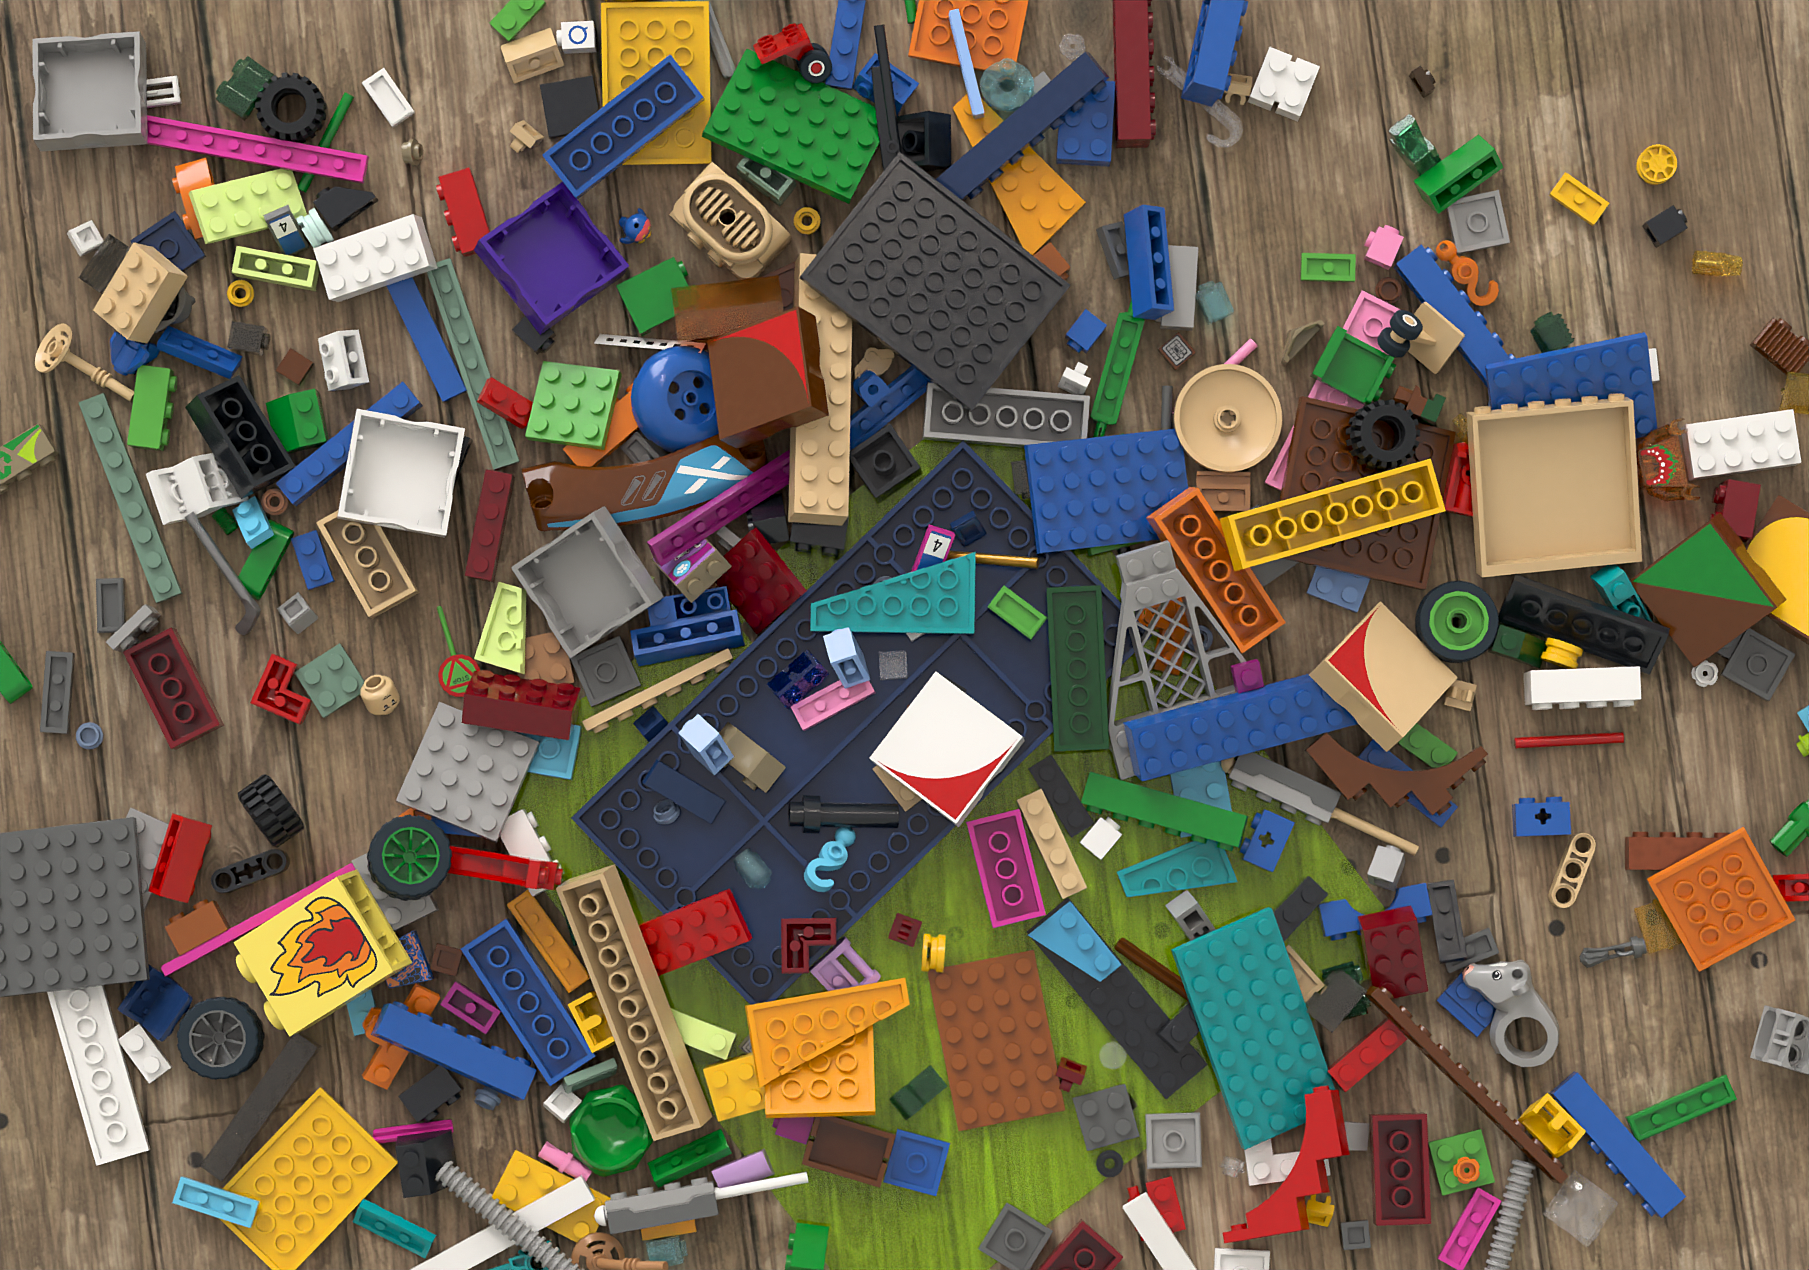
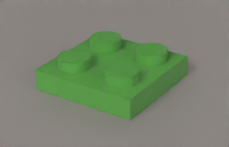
(1446, 1153)

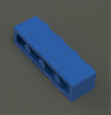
(1148, 262)
(687, 638)

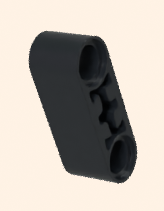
(247, 880)

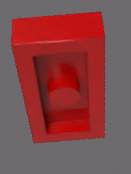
(505, 403)

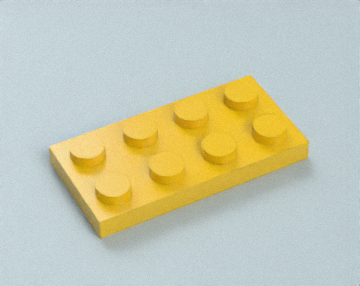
(530, 1179)

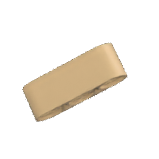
(1561, 879)

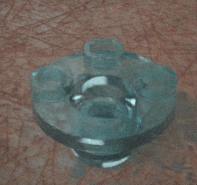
(1006, 85)

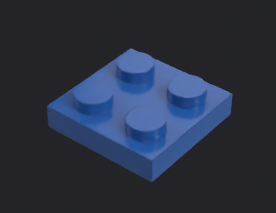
(916, 1162)

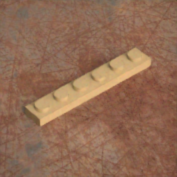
(669, 687)

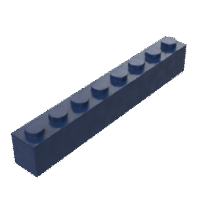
(1024, 127)

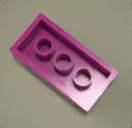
(1005, 868)

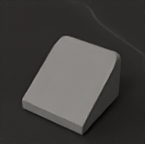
(297, 613)

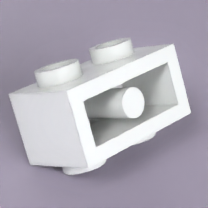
(343, 360)

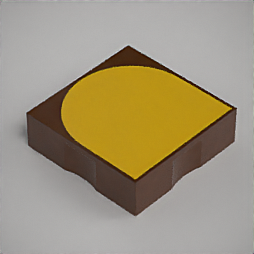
(1782, 550)

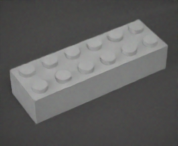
(1006, 417)

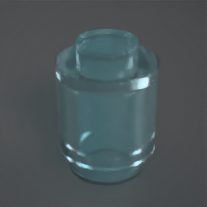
(752, 869)

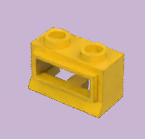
(592, 1022)
(1549, 1129)

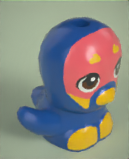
(629, 228)

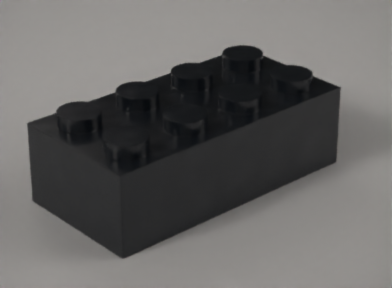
(240, 436)

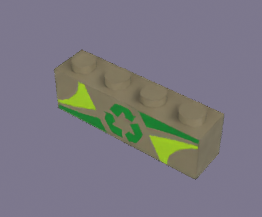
(25, 454)

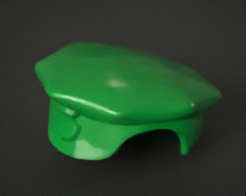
(609, 1131)

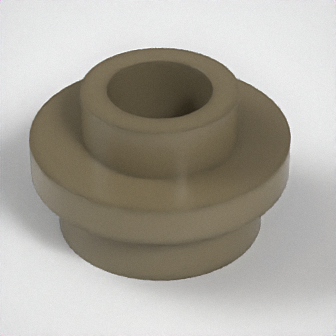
(412, 152)

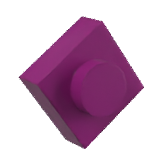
(1247, 676)

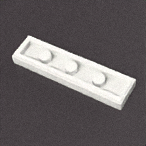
(1157, 1234)

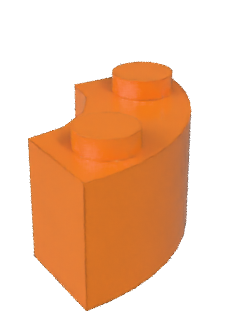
(192, 177)

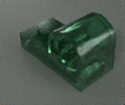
(918, 1092)

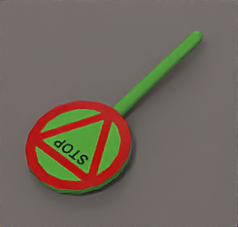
(456, 670)

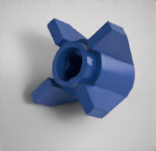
(130, 355)

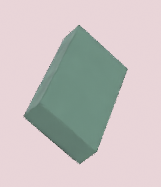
(589, 1076)

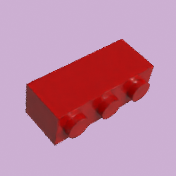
(464, 209)
(180, 858)
(1366, 1054)

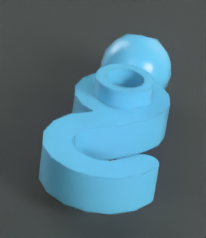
(831, 858)

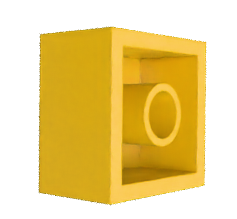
(734, 1087)

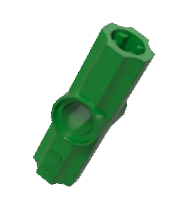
(1793, 831)

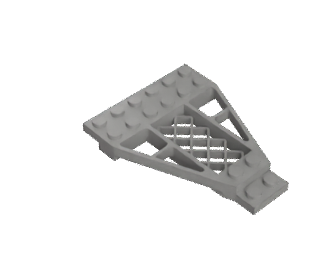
(1148, 580)

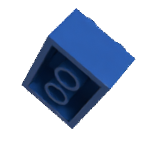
(1087, 133)

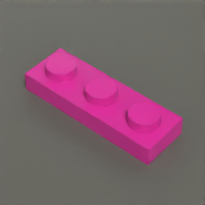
(1469, 1229)

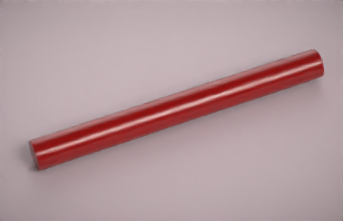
(1569, 740)

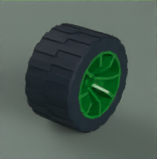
(409, 857)

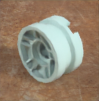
(315, 228)

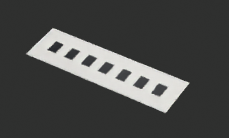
(644, 342)

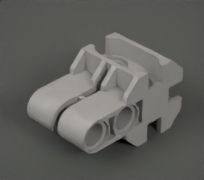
(1783, 1040)

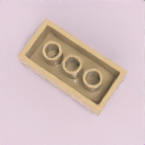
(368, 563)

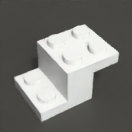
(190, 487)

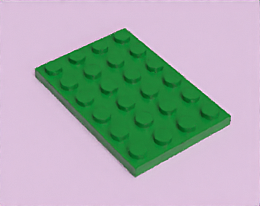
(795, 126)

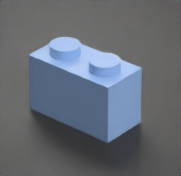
(846, 657)
(706, 744)

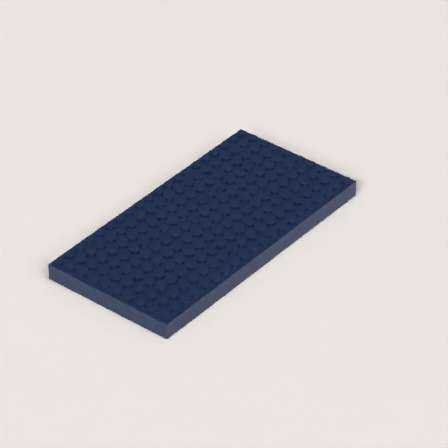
(832, 759)

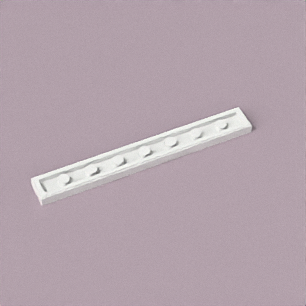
(491, 1241)

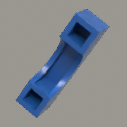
(1339, 917)

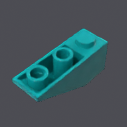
(1618, 591)

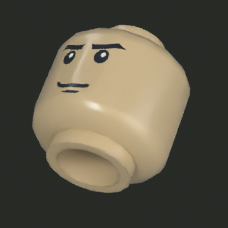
(379, 695)

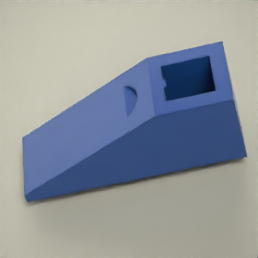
(679, 608)

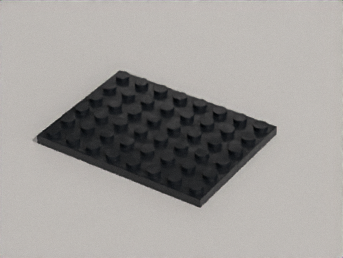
(935, 281)

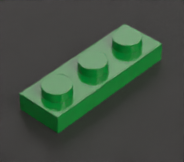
(689, 1158)

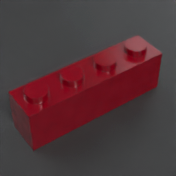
(489, 525)

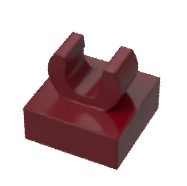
(905, 930)
(1070, 1072)

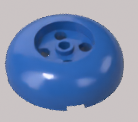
(655, 405)

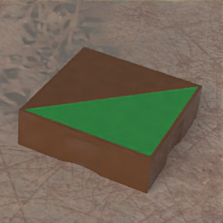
(1707, 590)

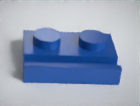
(1467, 1006)

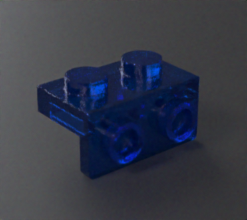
(797, 679)

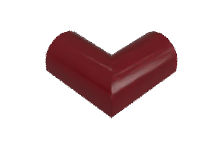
(801, 933)

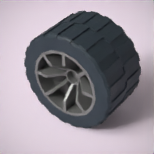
(220, 1038)

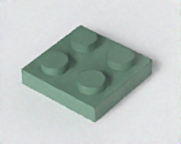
(331, 680)

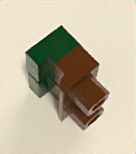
(1424, 409)

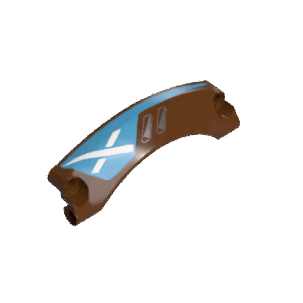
(639, 491)

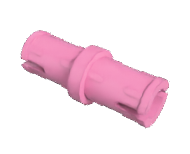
(564, 1161)

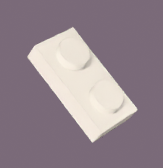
(145, 1053)

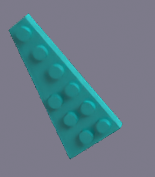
(921, 601)

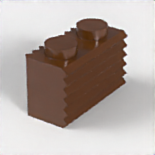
(1782, 346)

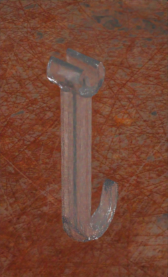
(1218, 110)

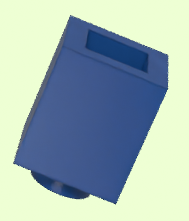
(1085, 332)

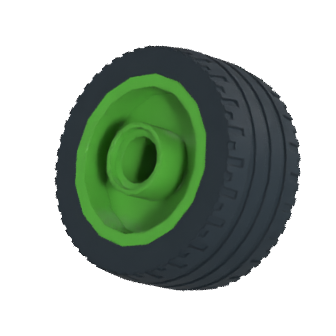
(1477, 618)

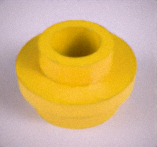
(807, 212)
(232, 291)

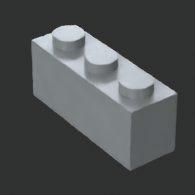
(1183, 278)

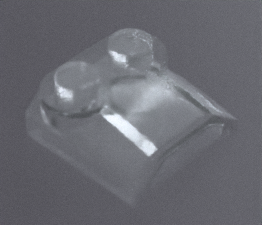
(1580, 1208)

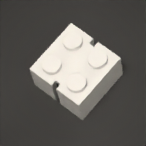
(1283, 83)

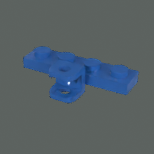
(883, 401)

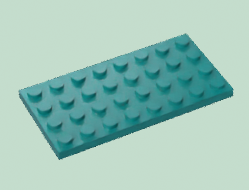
(1253, 1025)

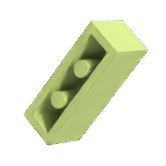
(275, 268)

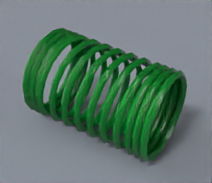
(217, 516)

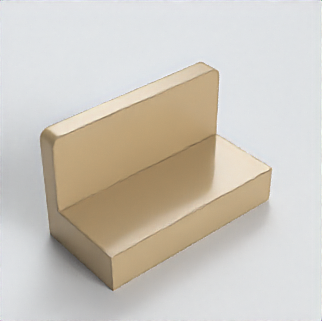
(532, 55)

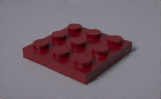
(759, 581)

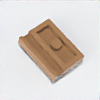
(1225, 490)

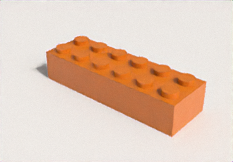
(1204, 559)

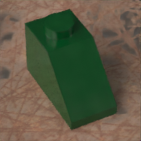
(1518, 646)

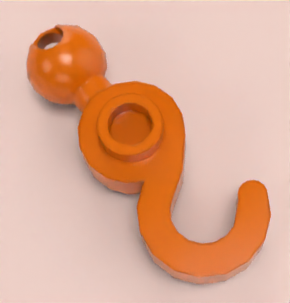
(1465, 271)

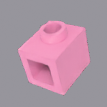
(1383, 246)

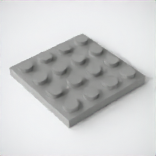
(467, 773)

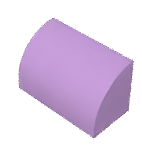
(744, 1170)

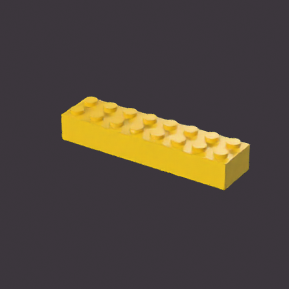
(1332, 514)

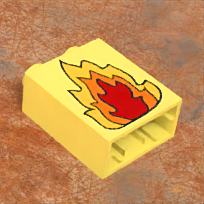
(321, 953)

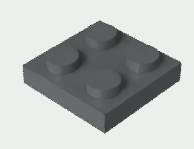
(1757, 664)
(605, 671)
(1105, 1117)
(1015, 1239)

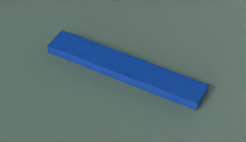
(427, 339)

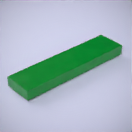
(1681, 1108)

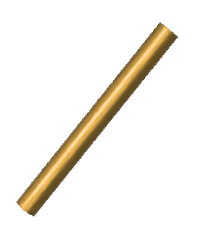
(995, 559)

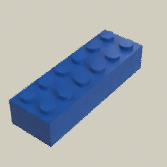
(623, 127)
(528, 1001)

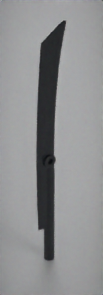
(884, 101)

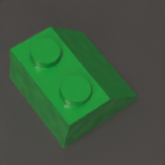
(298, 420)

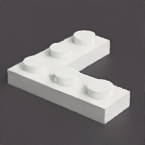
(1267, 1167)

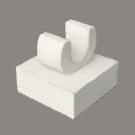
(1074, 380)

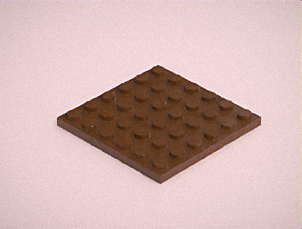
(1322, 460)

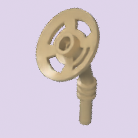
(55, 349)

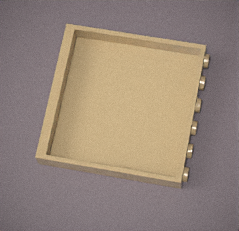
(1554, 485)

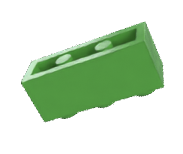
(152, 408)

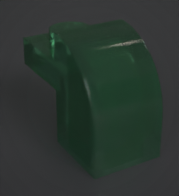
(1413, 146)

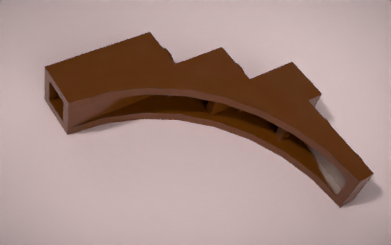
(1428, 786)

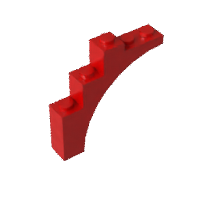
(505, 868)

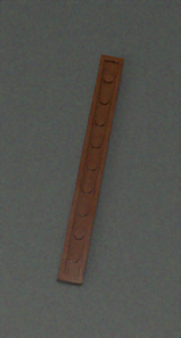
(1459, 1076)

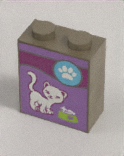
(695, 569)

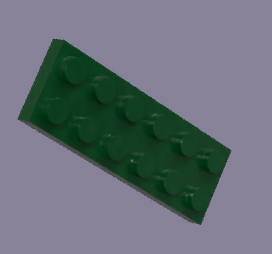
(1077, 668)

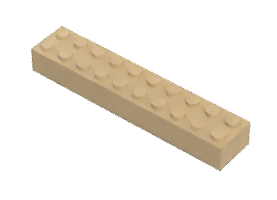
(823, 446)
(634, 1002)

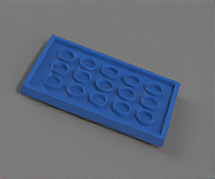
(1578, 372)
(1102, 488)

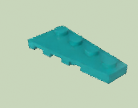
(1178, 869)

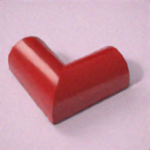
(273, 693)

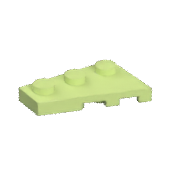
(505, 630)

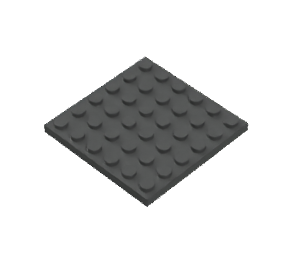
(71, 908)

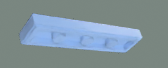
(966, 64)

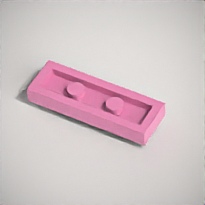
(829, 702)

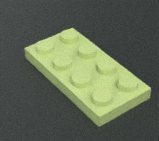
(239, 204)

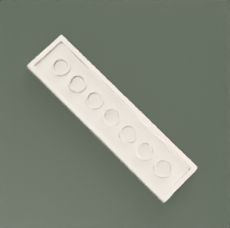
(99, 1073)

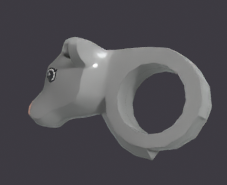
(1512, 994)

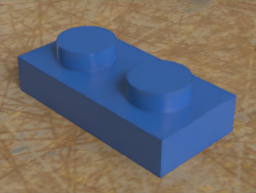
(312, 560)

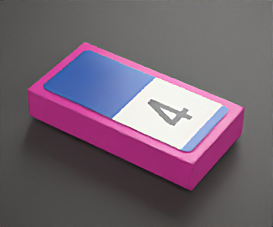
(933, 547)

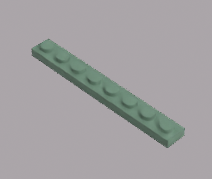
(471, 362)
(130, 498)

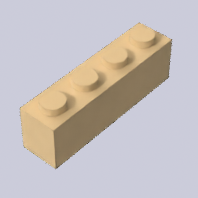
(1051, 844)

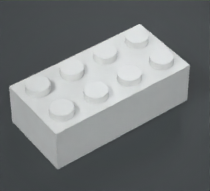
(375, 258)
(1741, 445)
(1578, 686)

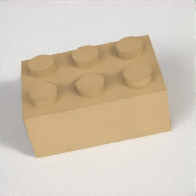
(140, 293)

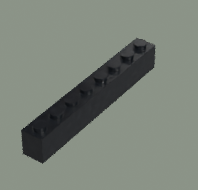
(1289, 916)

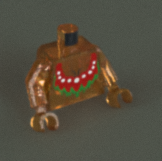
(1662, 465)

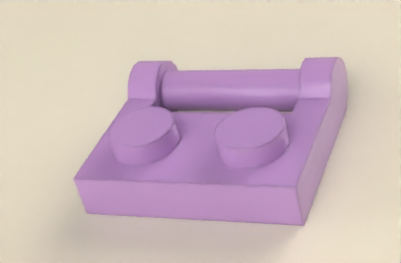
(834, 974)

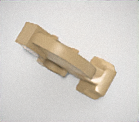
(874, 360)

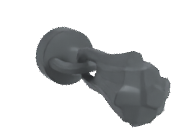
(1594, 956)

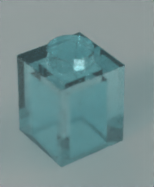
(1214, 301)
(667, 1249)

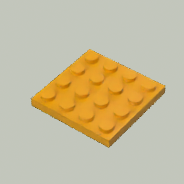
(829, 1084)

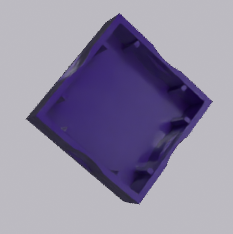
(551, 258)

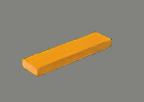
(548, 941)

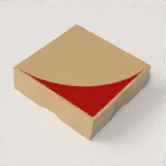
(1383, 676)

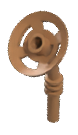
(604, 1260)

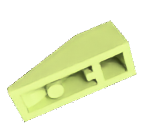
(704, 1035)

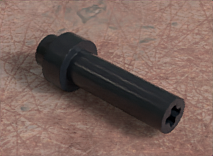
(813, 814)

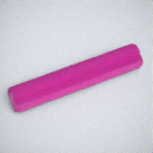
(390, 1134)

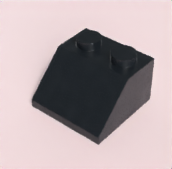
(926, 139)
(421, 1158)

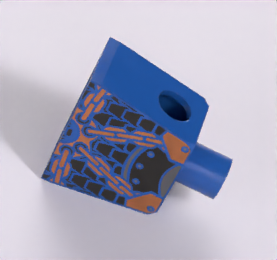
(417, 971)

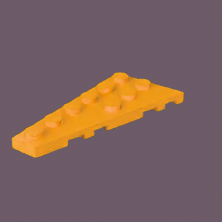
(1028, 191)
(806, 1025)

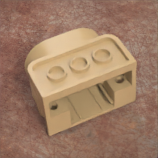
(744, 245)

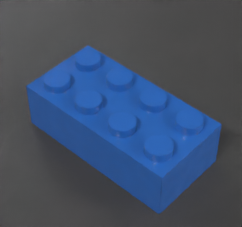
(1213, 50)

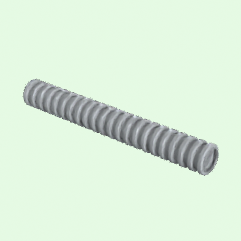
(1510, 1215)
(503, 1219)

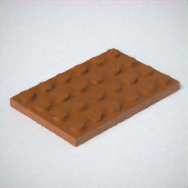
(996, 1040)

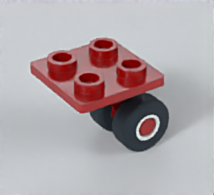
(794, 42)

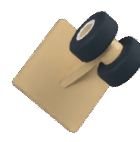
(1423, 335)

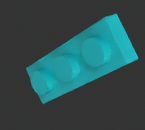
(394, 1228)

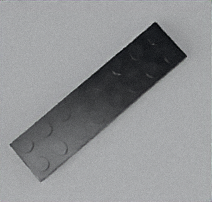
(1130, 1018)

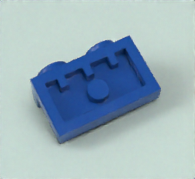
(902, 84)

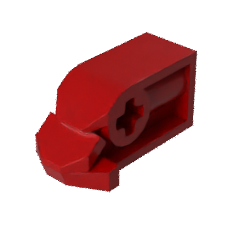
(1458, 486)

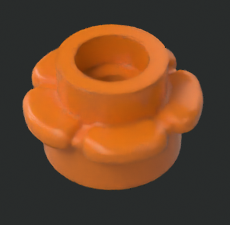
(1472, 1175)

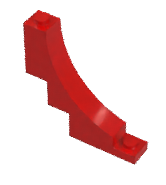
(1286, 1207)

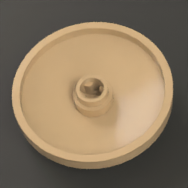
(1227, 418)

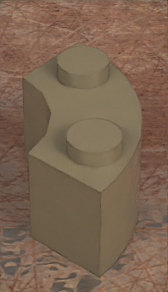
(751, 760)

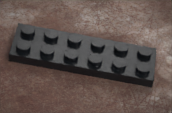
(1583, 624)

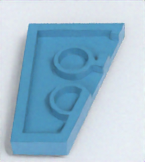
(1076, 942)

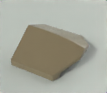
(1298, 338)

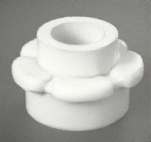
(1711, 677)

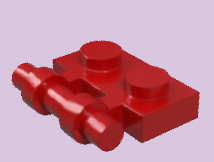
(1164, 1197)

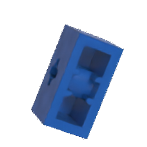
(1526, 825)
(1279, 831)

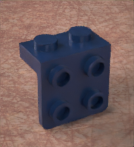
(156, 1003)

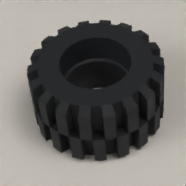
(281, 88)
(1403, 430)
(270, 810)

